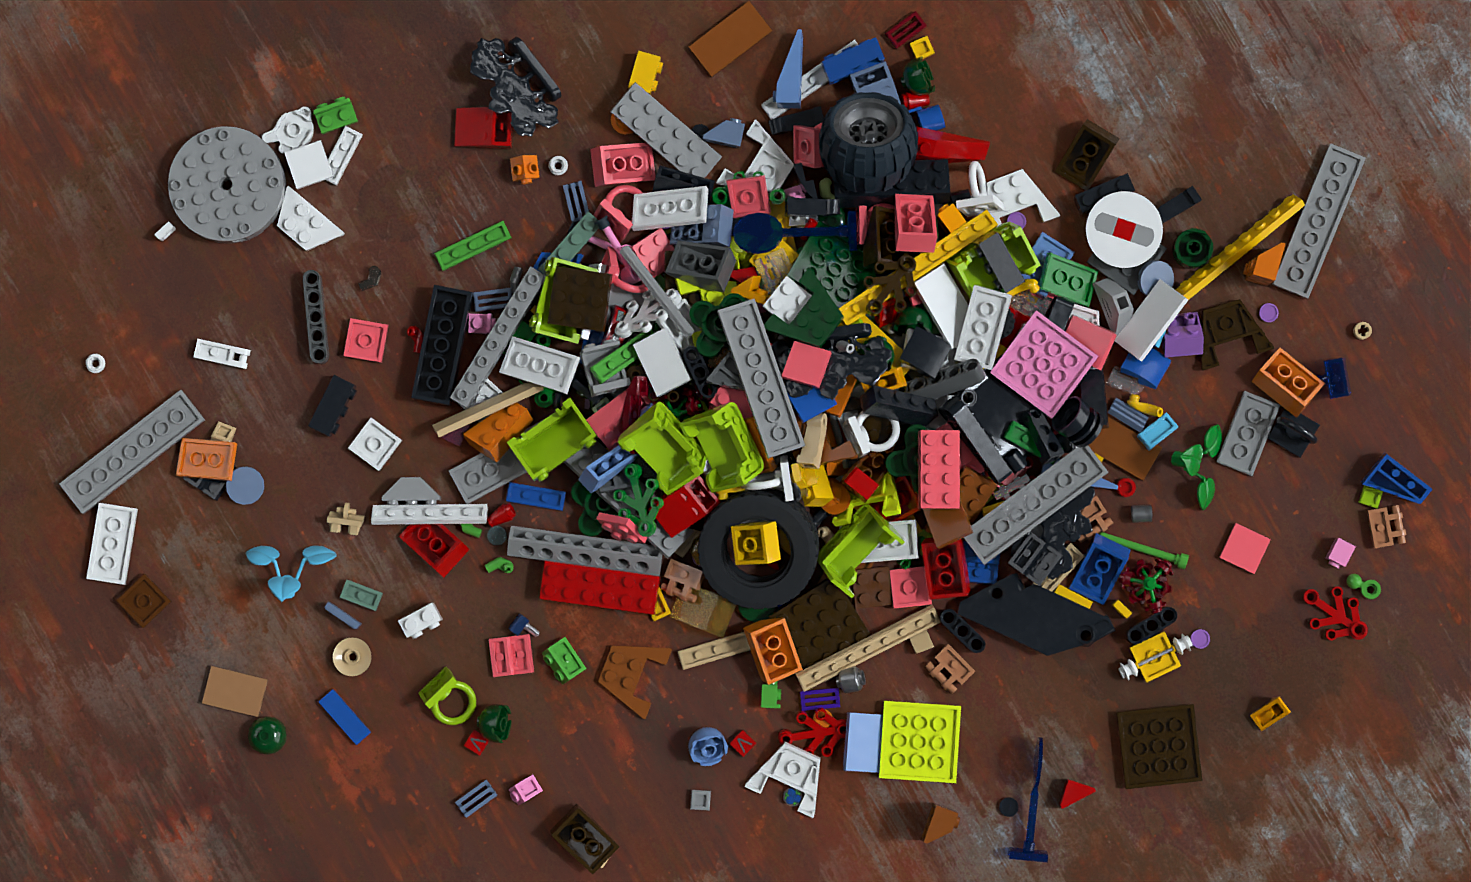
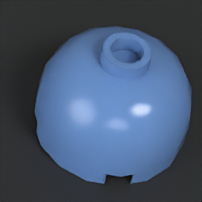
(707, 746)

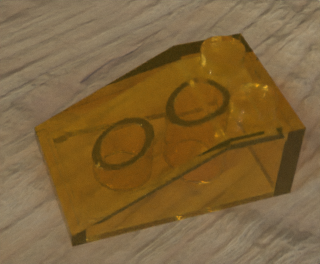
(707, 613)

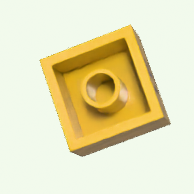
(755, 543)

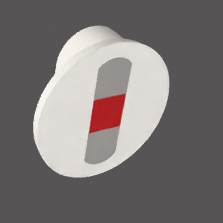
(1124, 229)

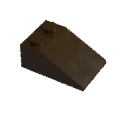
(1087, 154)
(880, 239)
(584, 839)

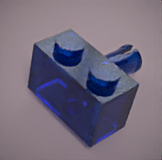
(1336, 377)

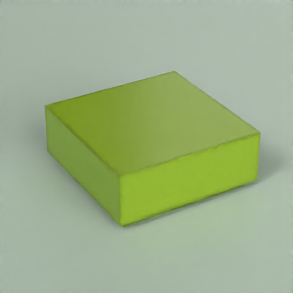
(1370, 497)

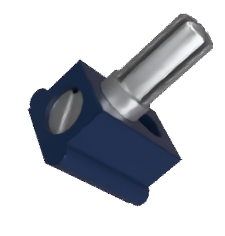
(521, 623)

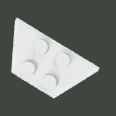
(305, 222)

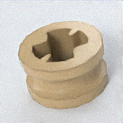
(1358, 326)

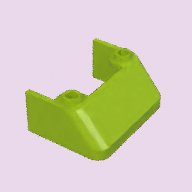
(853, 545)

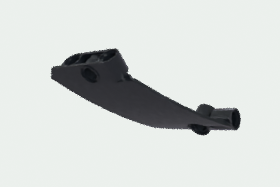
(1035, 616)

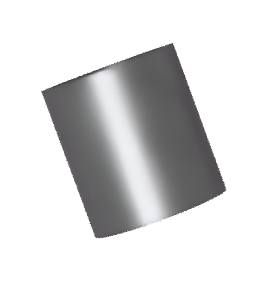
(1141, 513)

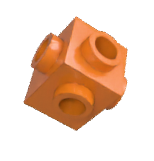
(524, 168)

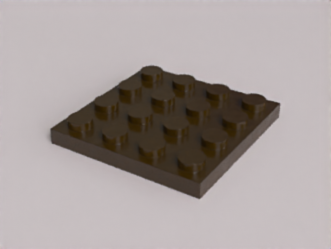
(821, 623)
(1159, 746)

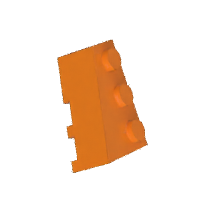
(495, 431)

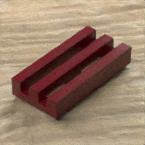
(893, 39)

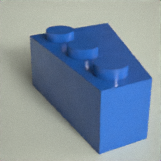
(852, 60)
(1396, 479)

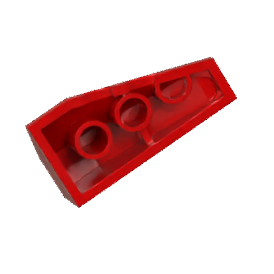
(943, 145)

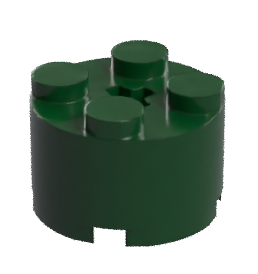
(1201, 242)

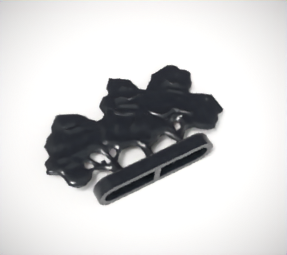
(514, 92)
(864, 367)
(1063, 526)

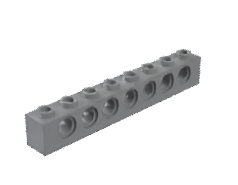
(498, 338)
(584, 551)

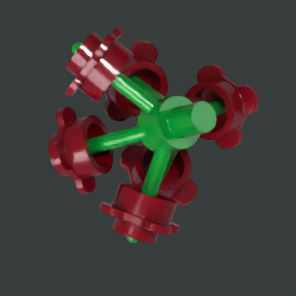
(680, 411)
(1159, 587)

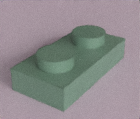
(361, 595)

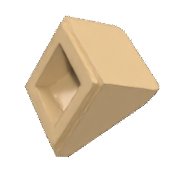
(223, 432)
(921, 642)

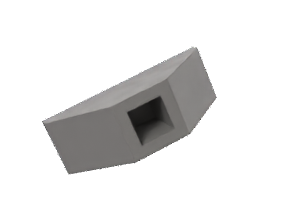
(1114, 304)
(411, 490)

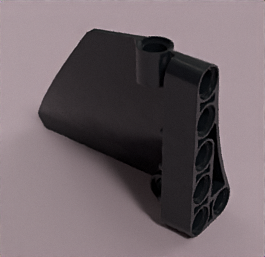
(985, 421)

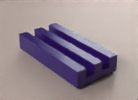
(836, 697)

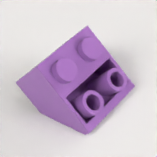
(1183, 336)

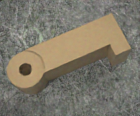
(814, 442)

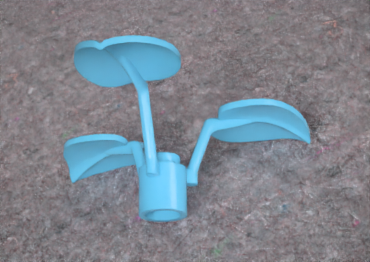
(286, 586)

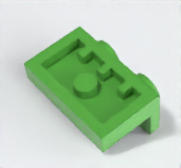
(335, 115)
(563, 661)

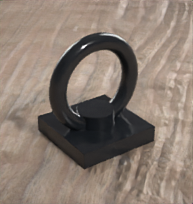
(581, 387)
(1294, 433)

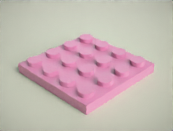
(1044, 364)

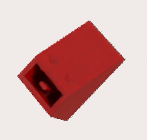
(483, 128)
(686, 506)

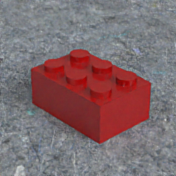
(945, 569)

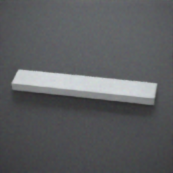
(810, 83)
(429, 514)

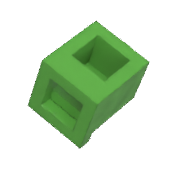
(770, 695)

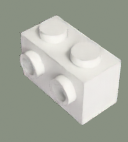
(420, 620)

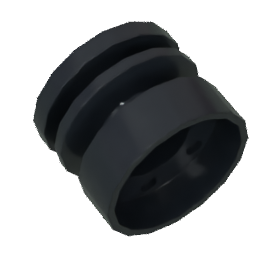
(1078, 422)

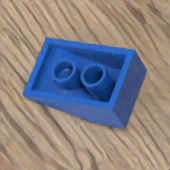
(1100, 569)

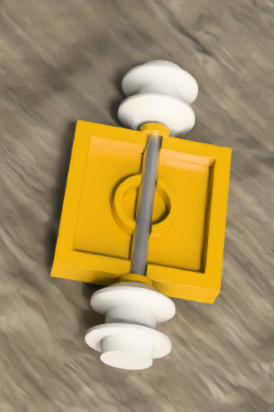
(1155, 656)

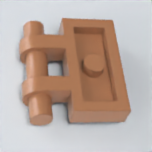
(1094, 512)
(1381, 529)
(685, 575)
(954, 664)

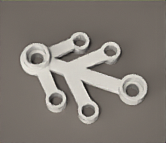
(645, 314)

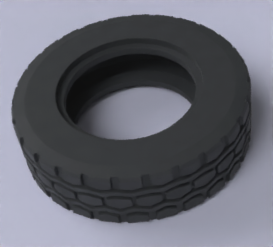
(752, 590)

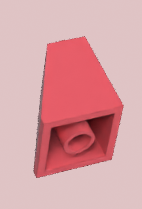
(1091, 336)

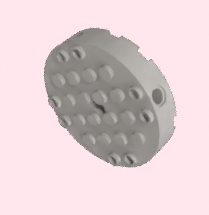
(199, 178)

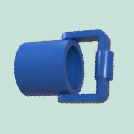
(929, 117)

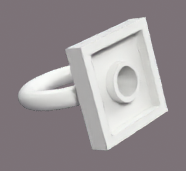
(979, 201)
(858, 435)
(780, 478)

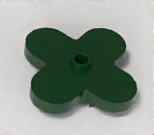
(705, 316)
(904, 462)
(590, 502)

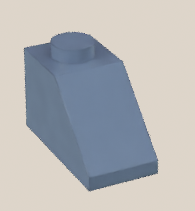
(727, 133)

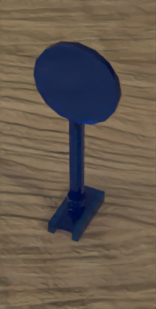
(762, 232)
(1028, 851)

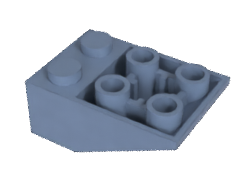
(874, 80)
(714, 232)

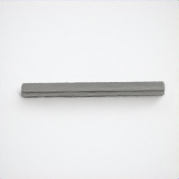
(656, 290)

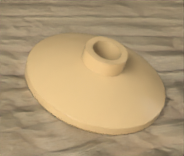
(345, 664)

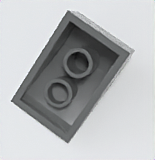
(702, 265)

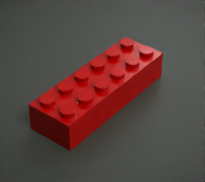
(600, 587)

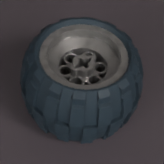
(868, 142)

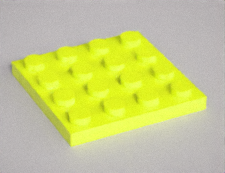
(920, 741)

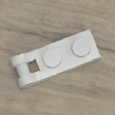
(221, 353)

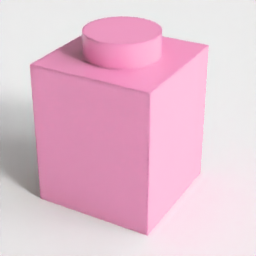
(1340, 553)

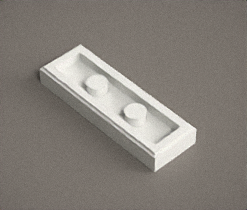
(342, 153)

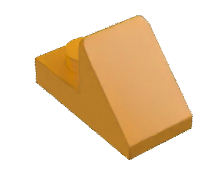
(750, 290)
(1270, 713)

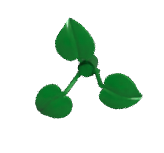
(1191, 460)

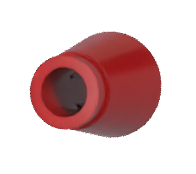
(913, 101)
(501, 515)

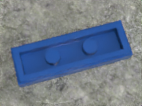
(536, 496)
(344, 717)

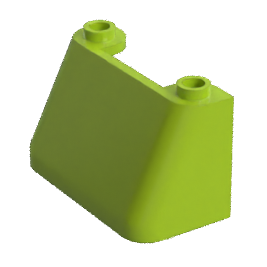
(970, 270)
(539, 320)
(553, 441)
(726, 446)
(665, 447)

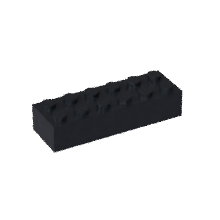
(924, 178)
(442, 345)

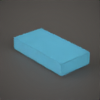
(1157, 431)

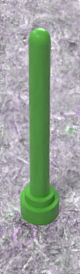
(1179, 560)

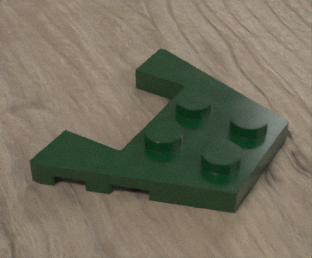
(815, 320)

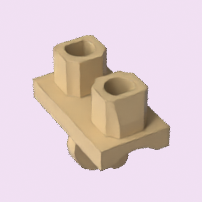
(345, 516)

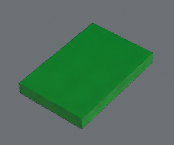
(1067, 279)

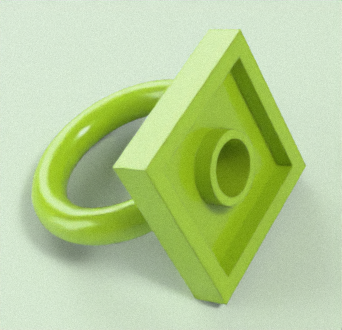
(439, 689)

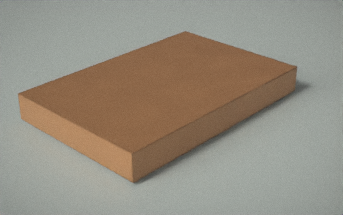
(235, 691)

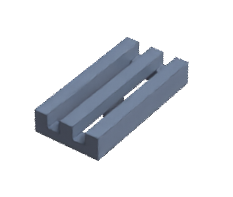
(572, 186)
(491, 292)
(1128, 415)
(342, 615)
(463, 808)

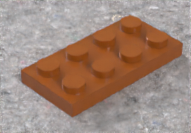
(974, 493)

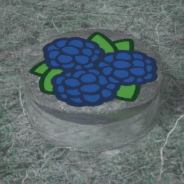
(792, 796)

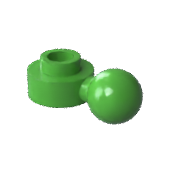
(1354, 581)

